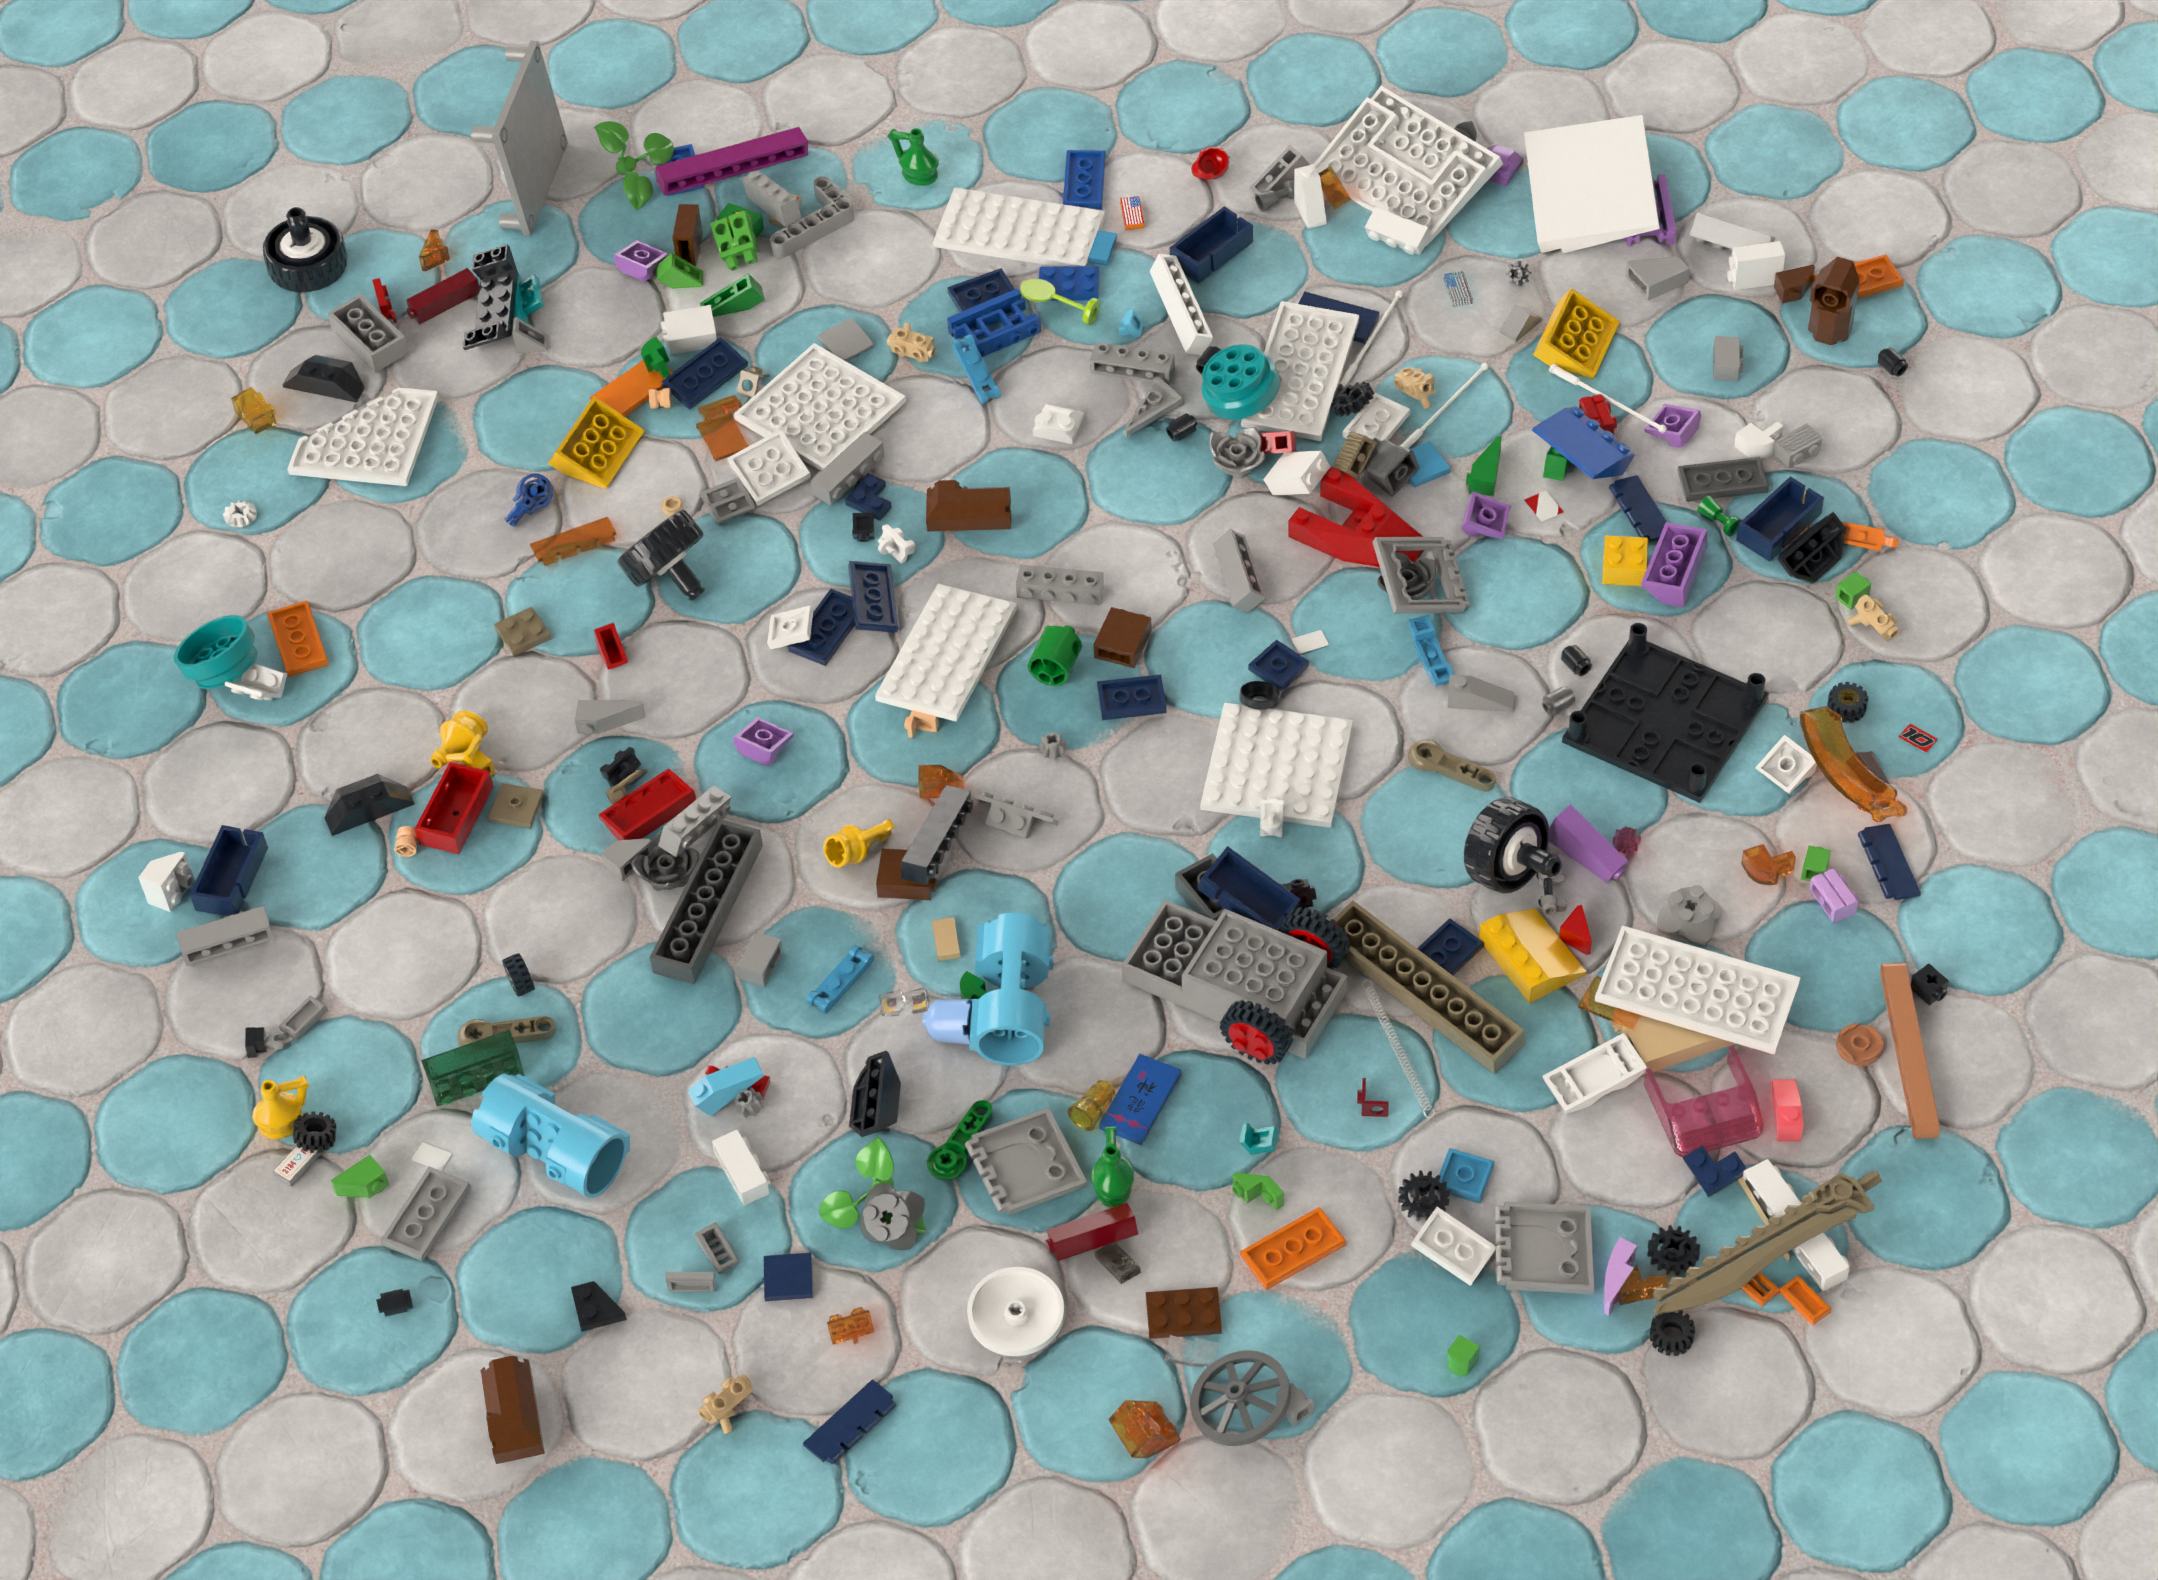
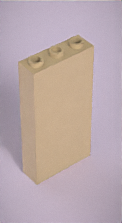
(1666, 1044)

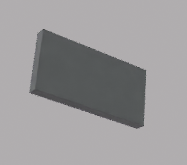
(1723, 479)

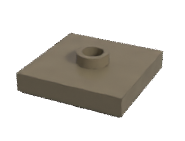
(516, 805)

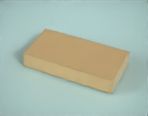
(946, 939)

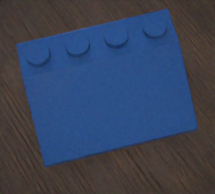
(1585, 443)

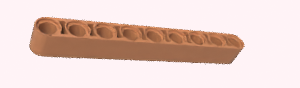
(1909, 1051)

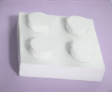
(790, 627)

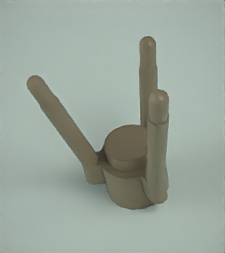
(618, 791)

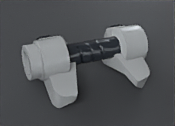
(1548, 902)

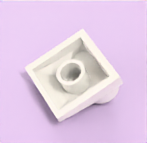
(1058, 423)
(1787, 764)

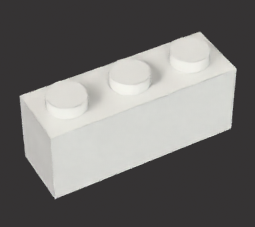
(1397, 231)
(741, 1167)

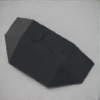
(326, 378)
(1815, 550)
(365, 802)
(875, 1096)

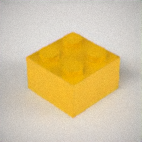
(1624, 560)

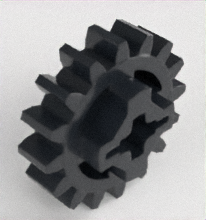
(1352, 399)
(1421, 1186)
(1673, 1250)

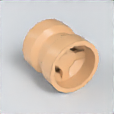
(660, 398)
(406, 841)

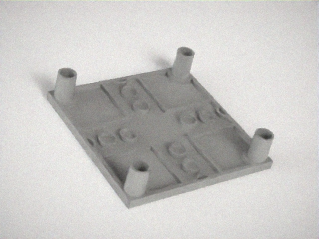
(527, 138)

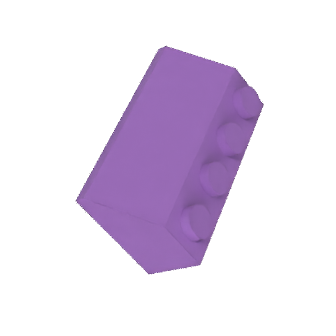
(1675, 563)

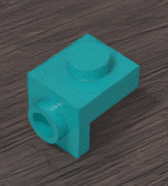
(1259, 1139)

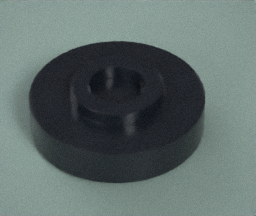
(1260, 695)

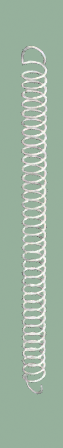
(1399, 1051)

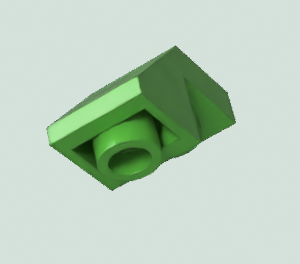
(1251, 1186)

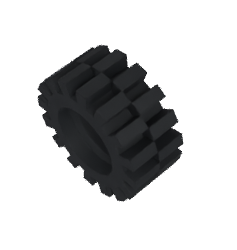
(314, 1141)
(1672, 1344)

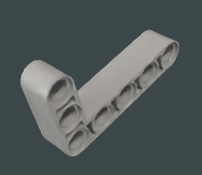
(836, 213)

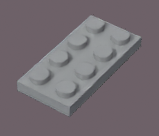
(425, 1213)

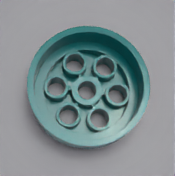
(1239, 382)
(217, 652)

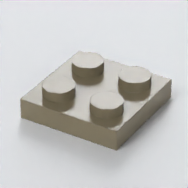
(522, 631)

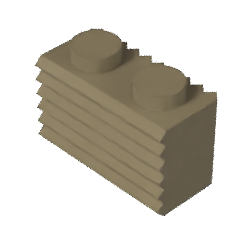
(1354, 454)

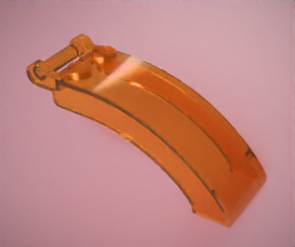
(1843, 767)

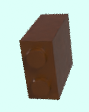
(687, 233)
(1122, 637)
(892, 886)

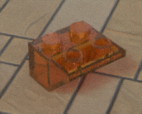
(1143, 1428)

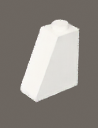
(1309, 196)

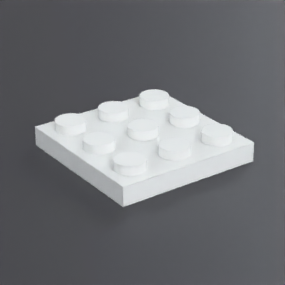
(769, 467)

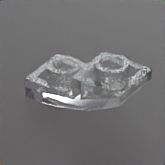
(1186, 1352)

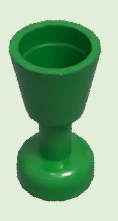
(1712, 510)

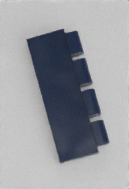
(1638, 507)
(1888, 862)
(845, 1423)

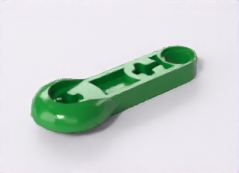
(955, 1148)

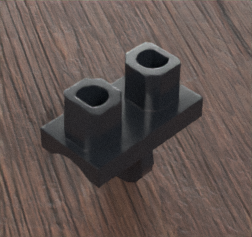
(623, 765)

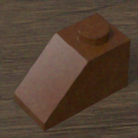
(1793, 283)

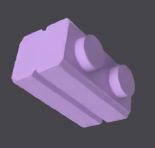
(1834, 895)

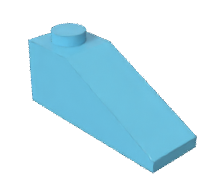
(723, 1086)

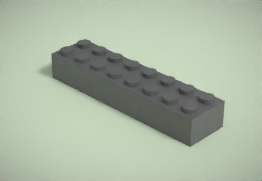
(706, 901)

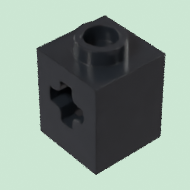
(1929, 984)

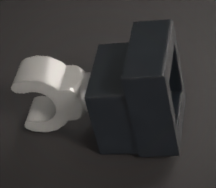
(257, 1041)

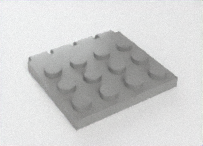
(1025, 1162)
(1544, 1247)

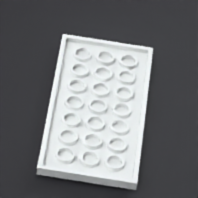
(1018, 228)
(1310, 356)
(946, 652)
(1698, 989)

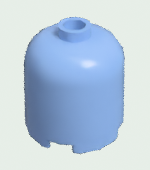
(949, 1020)

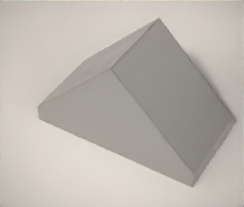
(1519, 323)
(528, 338)

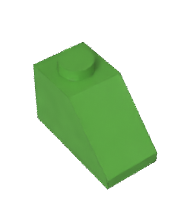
(679, 273)
(361, 1180)

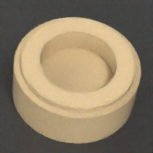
(671, 505)

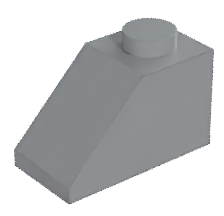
(619, 856)

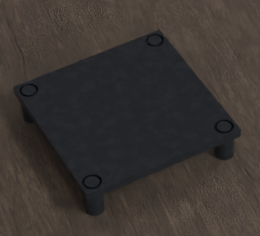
(1666, 717)

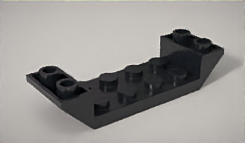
(495, 298)

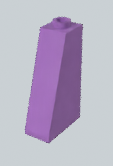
(1586, 845)

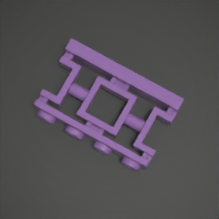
(1664, 211)

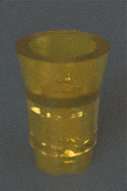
(1091, 1105)

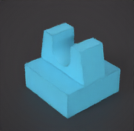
(1131, 324)

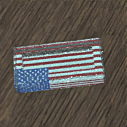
(1458, 288)

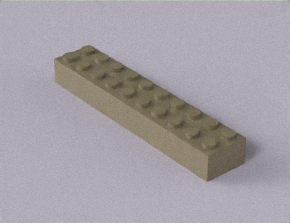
(1429, 990)

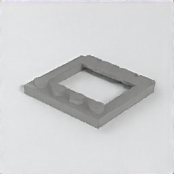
(1396, 585)

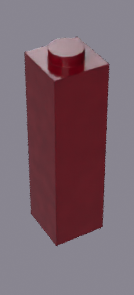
(443, 296)
(1091, 1232)

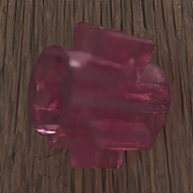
(1626, 840)

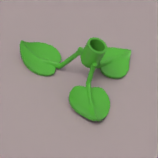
(658, 148)
(873, 1162)

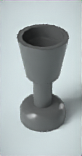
(1268, 198)

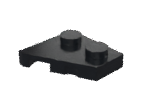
(595, 1306)

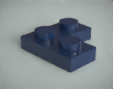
(866, 498)
(1713, 1175)

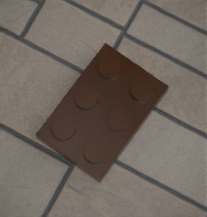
(1183, 1312)

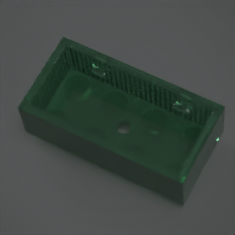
(471, 1067)

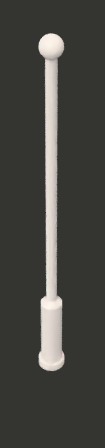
(1353, 366)
(1554, 369)
(1419, 432)

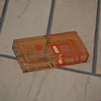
(719, 408)

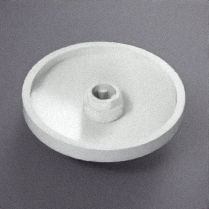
(1015, 1311)

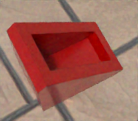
(610, 646)
(1576, 931)

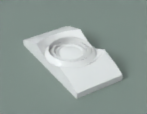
(1595, 1074)

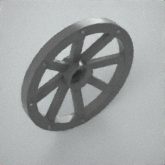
(1238, 1396)

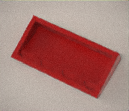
(648, 807)

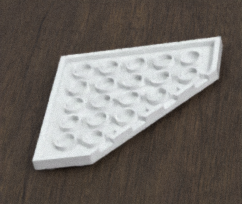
(371, 443)

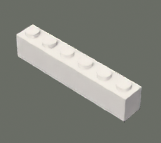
(1181, 304)
(1817, 1254)

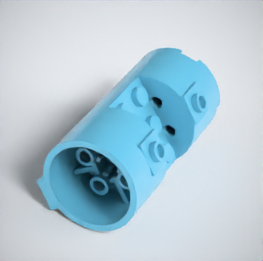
(1009, 1020)
(576, 1149)

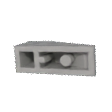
(1279, 171)
(1476, 694)
(605, 715)

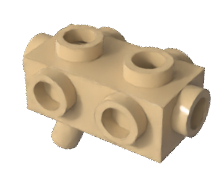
(911, 344)
(1415, 384)
(1871, 613)
(721, 1405)

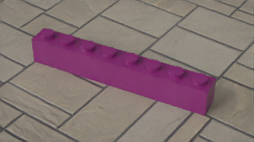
(731, 161)

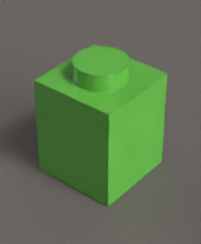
(1852, 589)
(1815, 862)

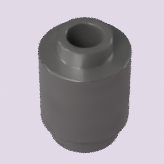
(1558, 700)

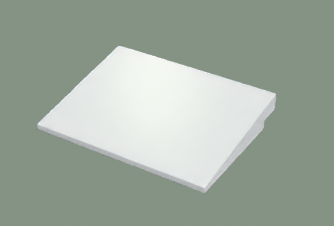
(1407, 162)
(1591, 183)

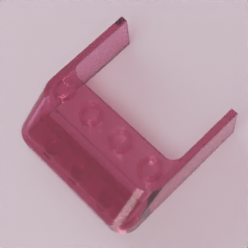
(1711, 1119)

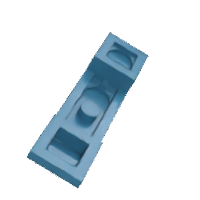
(1429, 650)

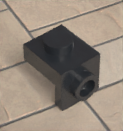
(863, 526)

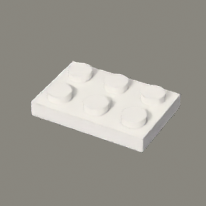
(1378, 419)
(1453, 1246)

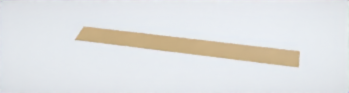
(1758, 1208)

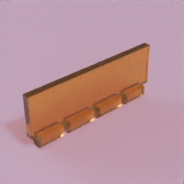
(568, 542)

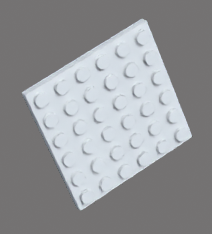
(820, 406)
(1277, 756)

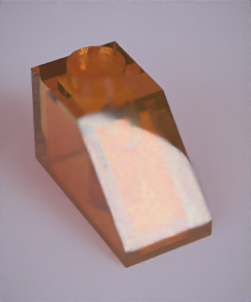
(934, 778)

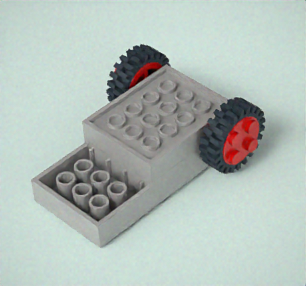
(1258, 982)

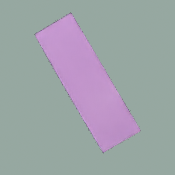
(1617, 1272)

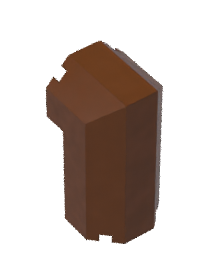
(1834, 301)
(962, 509)
(512, 1409)

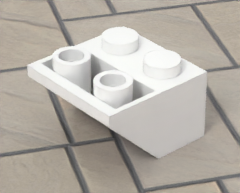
(166, 880)

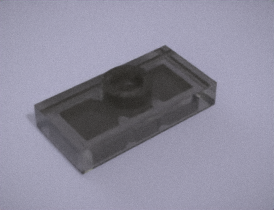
(1117, 1262)

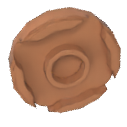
(1859, 1044)

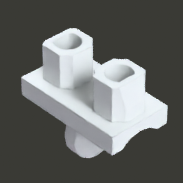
(893, 543)
(1271, 817)

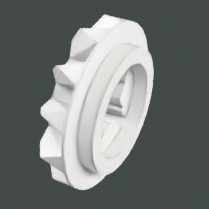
(238, 520)

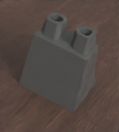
(1390, 466)

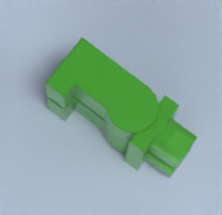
(735, 239)

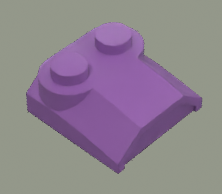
(1511, 163)
(639, 260)
(1680, 424)
(1485, 516)
(761, 741)

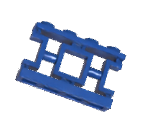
(991, 312)

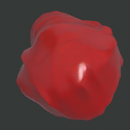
(1211, 163)

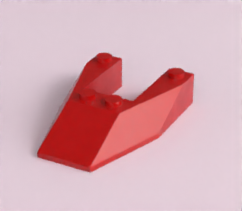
(1355, 537)

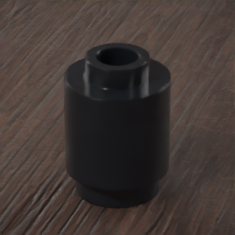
(1204, 358)
(1892, 361)
(1181, 427)
(1576, 660)
(394, 1302)

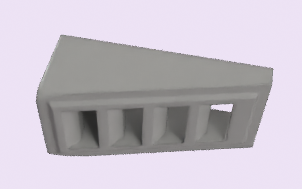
(714, 1230)

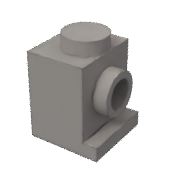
(1299, 1405)

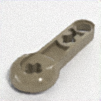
(1449, 765)
(486, 1029)

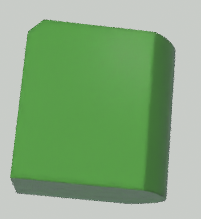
(1462, 1356)

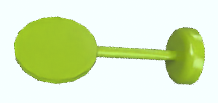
(1042, 291)

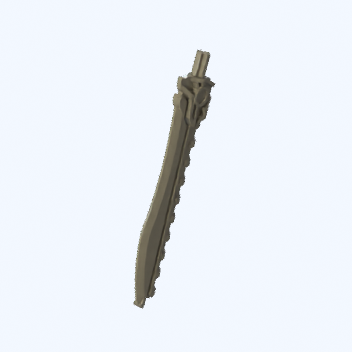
(1831, 1204)

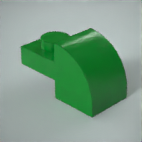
(655, 357)
(972, 986)

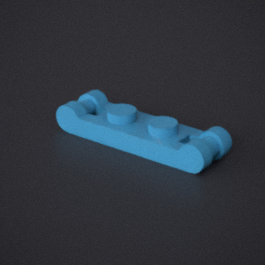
(976, 369)
(840, 979)

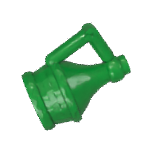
(917, 162)
(1112, 1173)

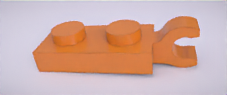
(1867, 537)

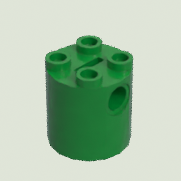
(1055, 655)

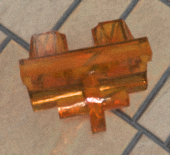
(851, 1326)

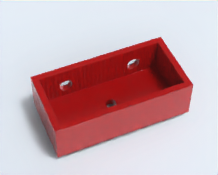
(459, 791)

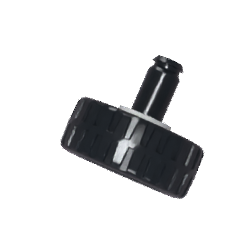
(304, 252)
(663, 552)
(1510, 844)

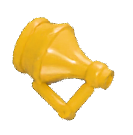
(459, 738)
(853, 843)
(279, 1110)

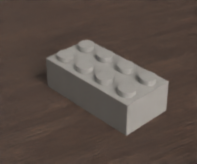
(368, 333)

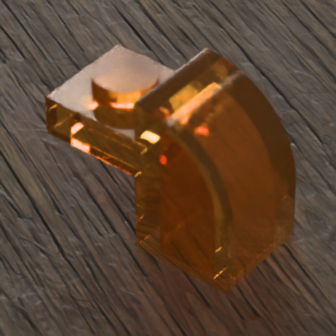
(1763, 867)

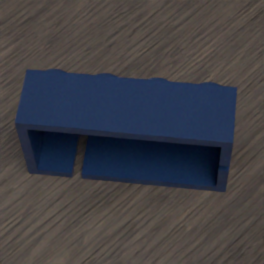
(1212, 244)
(1779, 519)
(228, 871)
(1247, 890)

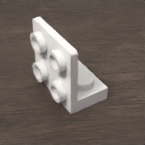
(260, 683)

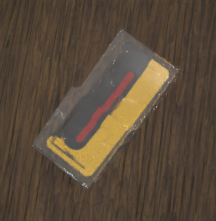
(899, 1003)

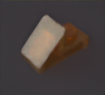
(1333, 188)
(433, 252)
(1639, 1290)

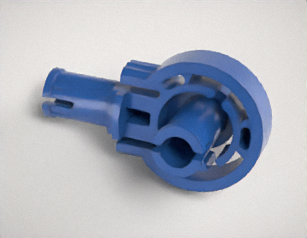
(530, 495)

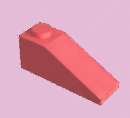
(1787, 1110)

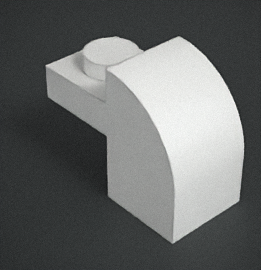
(1758, 443)

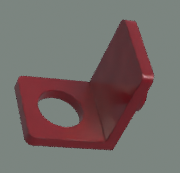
(1367, 1105)

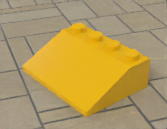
(1576, 335)
(596, 445)
(1530, 953)

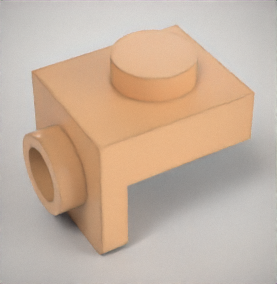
(920, 721)

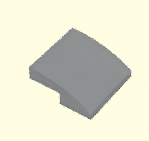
(845, 340)
(727, 500)

